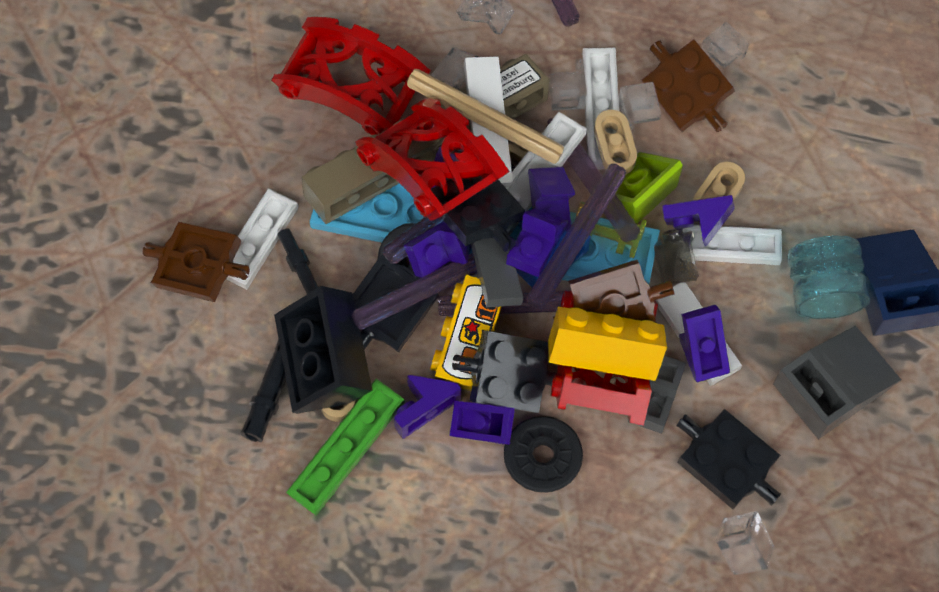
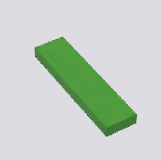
(345, 447)

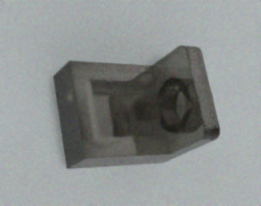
(676, 256)

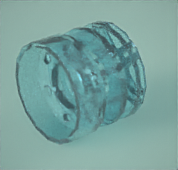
(828, 277)

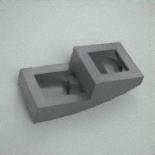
(663, 393)

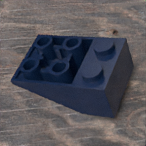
(900, 283)

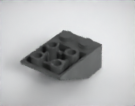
(835, 380)

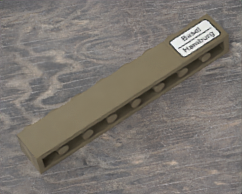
(349, 183)

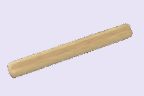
(486, 116)

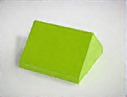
(648, 184)

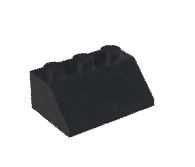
(322, 351)

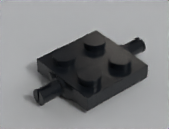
(483, 214)
(380, 281)
(508, 371)
(728, 459)

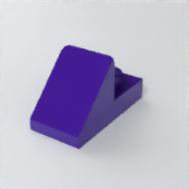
(551, 191)
(710, 212)
(536, 241)
(436, 249)
(705, 343)
(433, 399)
(482, 422)

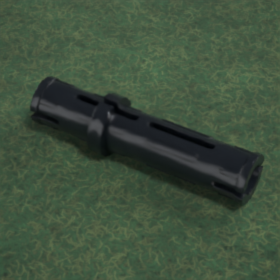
(266, 399)

